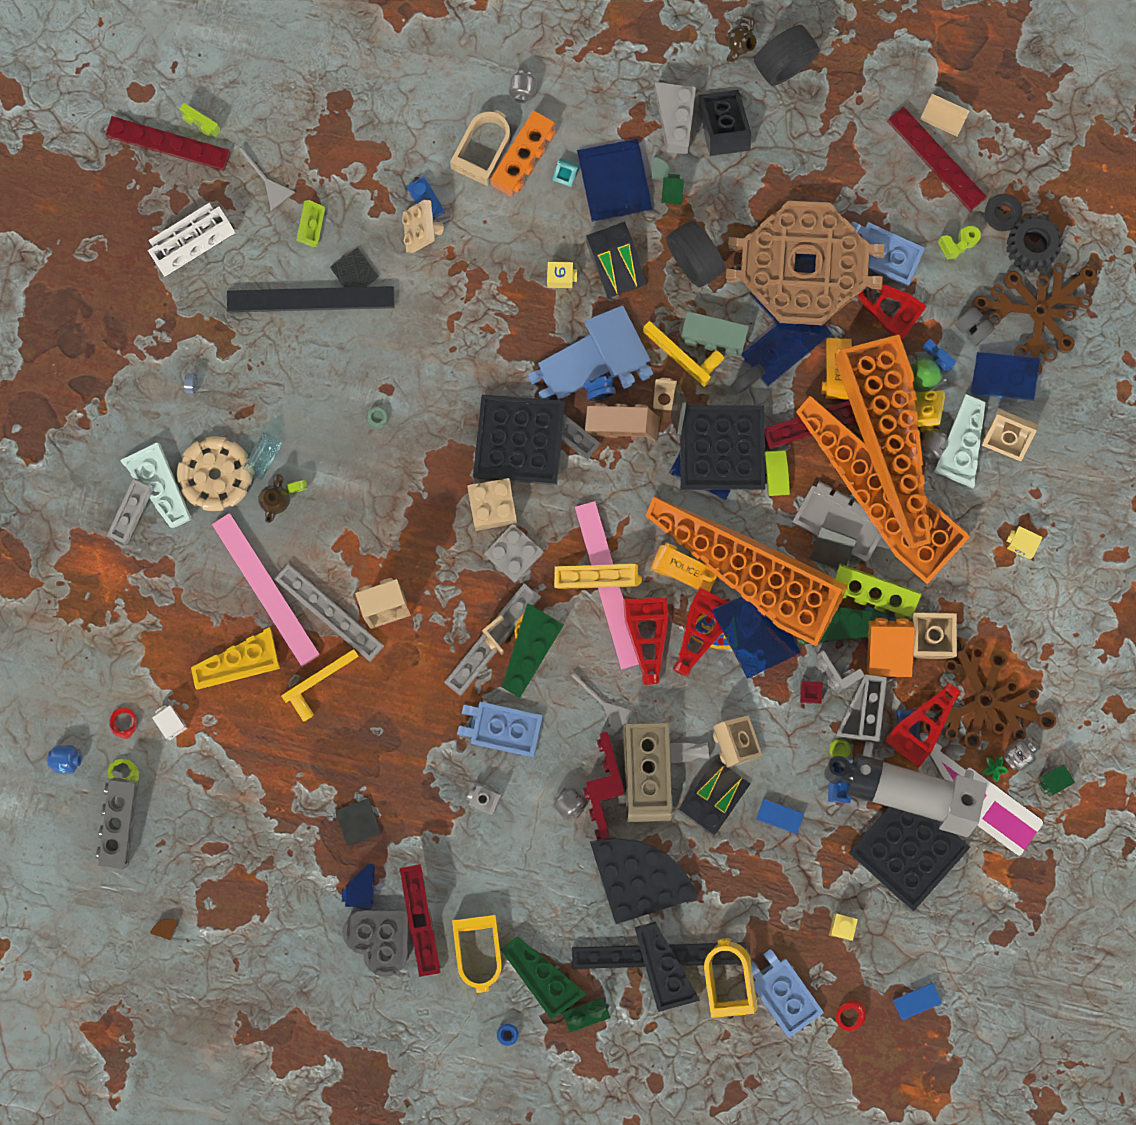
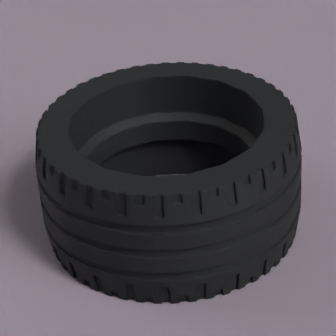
(786, 55)
(695, 253)

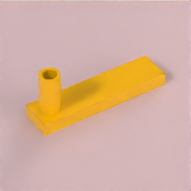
(699, 373)
(597, 576)
(294, 694)

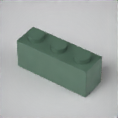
(714, 333)

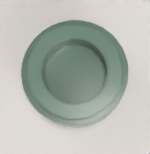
(377, 417)

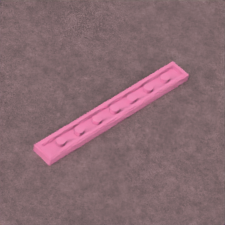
(265, 589)
(610, 596)

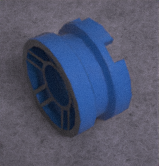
(599, 389)

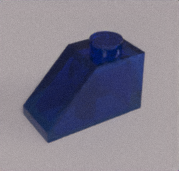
(360, 889)

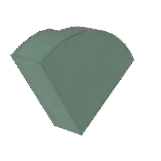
(660, 169)

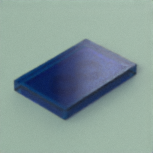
(1005, 376)

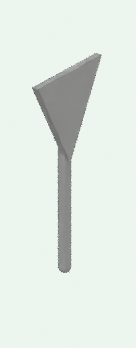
(276, 192)
(616, 715)

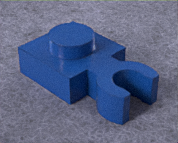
(940, 357)

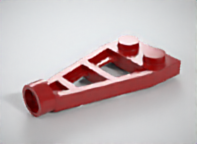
(904, 318)
(702, 603)
(645, 610)
(910, 746)

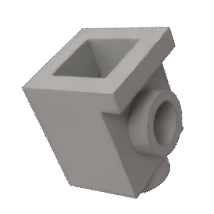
(489, 806)

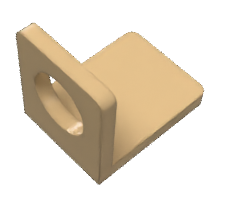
(664, 386)
(489, 640)

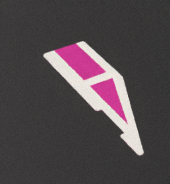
(1000, 813)

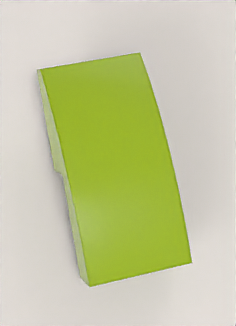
(777, 473)

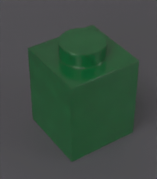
(672, 189)
(1055, 781)

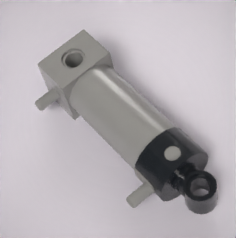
(872, 780)

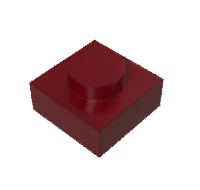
(811, 692)

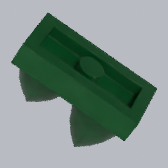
(586, 1015)

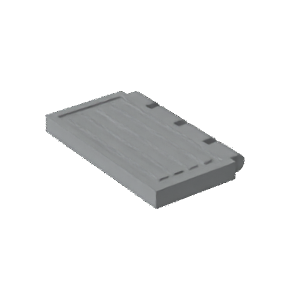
(835, 514)

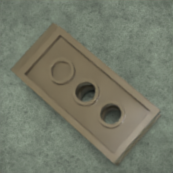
(647, 794)

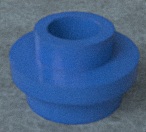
(507, 1042)

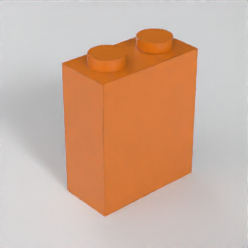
(890, 647)

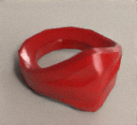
(116, 731)
(859, 1007)

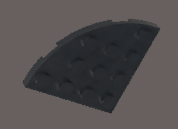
(639, 878)

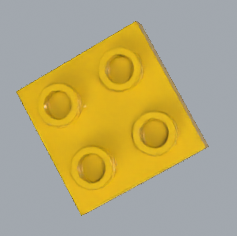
(929, 408)

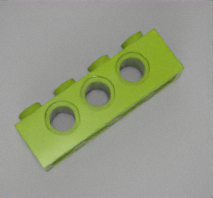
(903, 610)

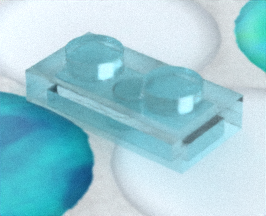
(262, 456)

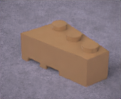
(622, 421)

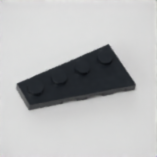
(666, 976)

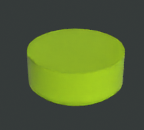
(296, 487)
(840, 747)

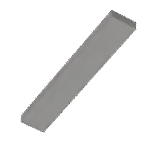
(329, 612)
(481, 653)

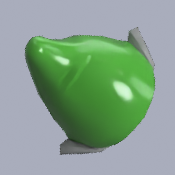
(926, 375)

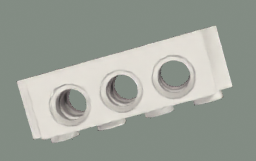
(185, 249)

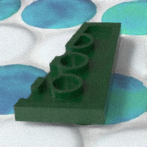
(848, 625)
(532, 644)

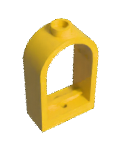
(475, 924)
(737, 1007)

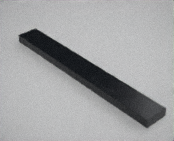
(310, 299)
(631, 956)

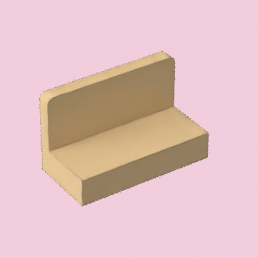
(944, 115)

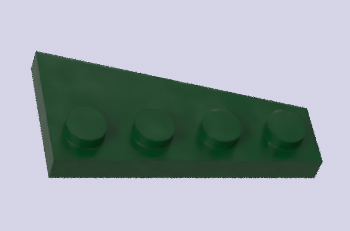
(544, 981)

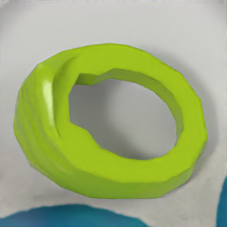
(134, 773)

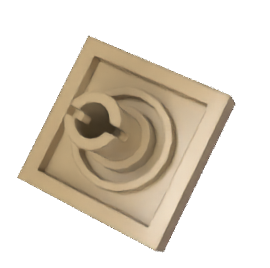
(419, 226)

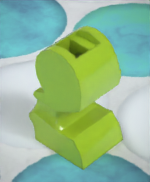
(967, 238)

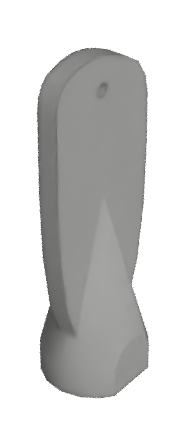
(688, 752)

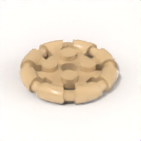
(205, 465)

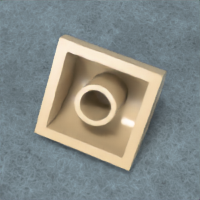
(1009, 434)
(935, 635)
(737, 741)

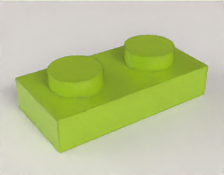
(205, 124)
(310, 223)

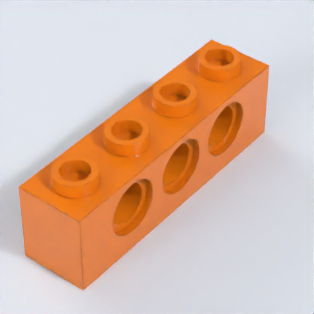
(537, 125)

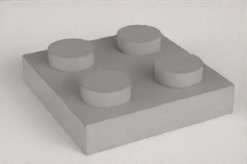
(513, 553)

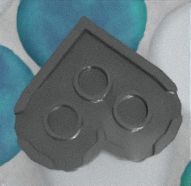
(380, 938)

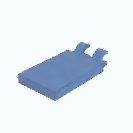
(900, 255)
(619, 345)
(570, 369)
(502, 728)
(785, 995)

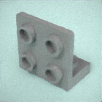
(835, 681)

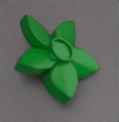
(995, 768)

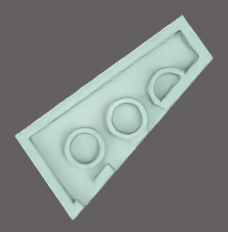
(961, 455)
(153, 469)

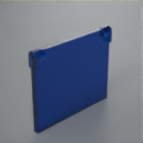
(754, 637)

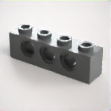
(128, 791)

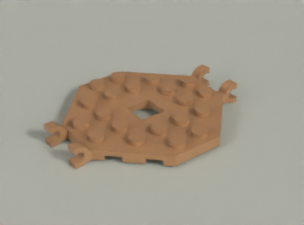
(805, 229)

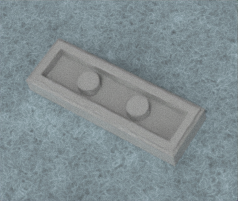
(130, 511)

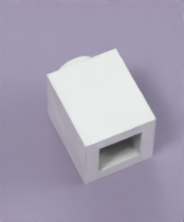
(169, 722)

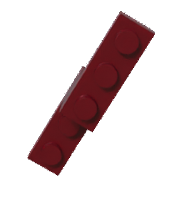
(603, 788)
(420, 920)

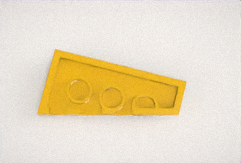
(240, 661)

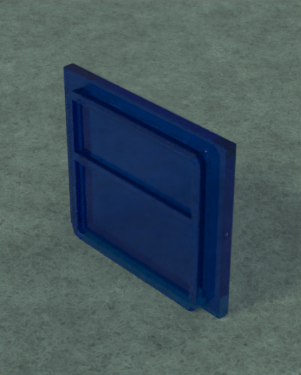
(614, 180)

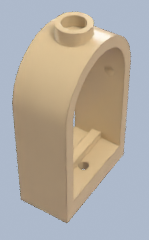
(469, 169)

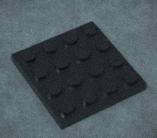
(519, 439)
(722, 448)
(908, 854)

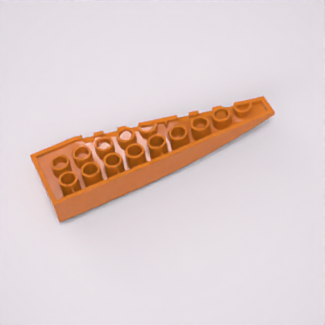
(883, 403)
(856, 469)
(775, 583)

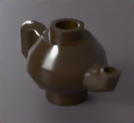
(741, 39)
(274, 499)

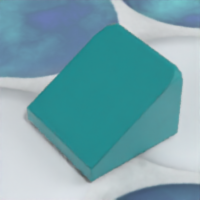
(565, 172)

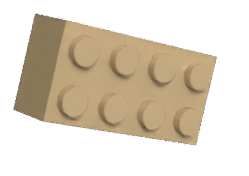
(382, 603)

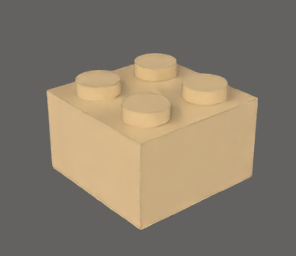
(492, 504)

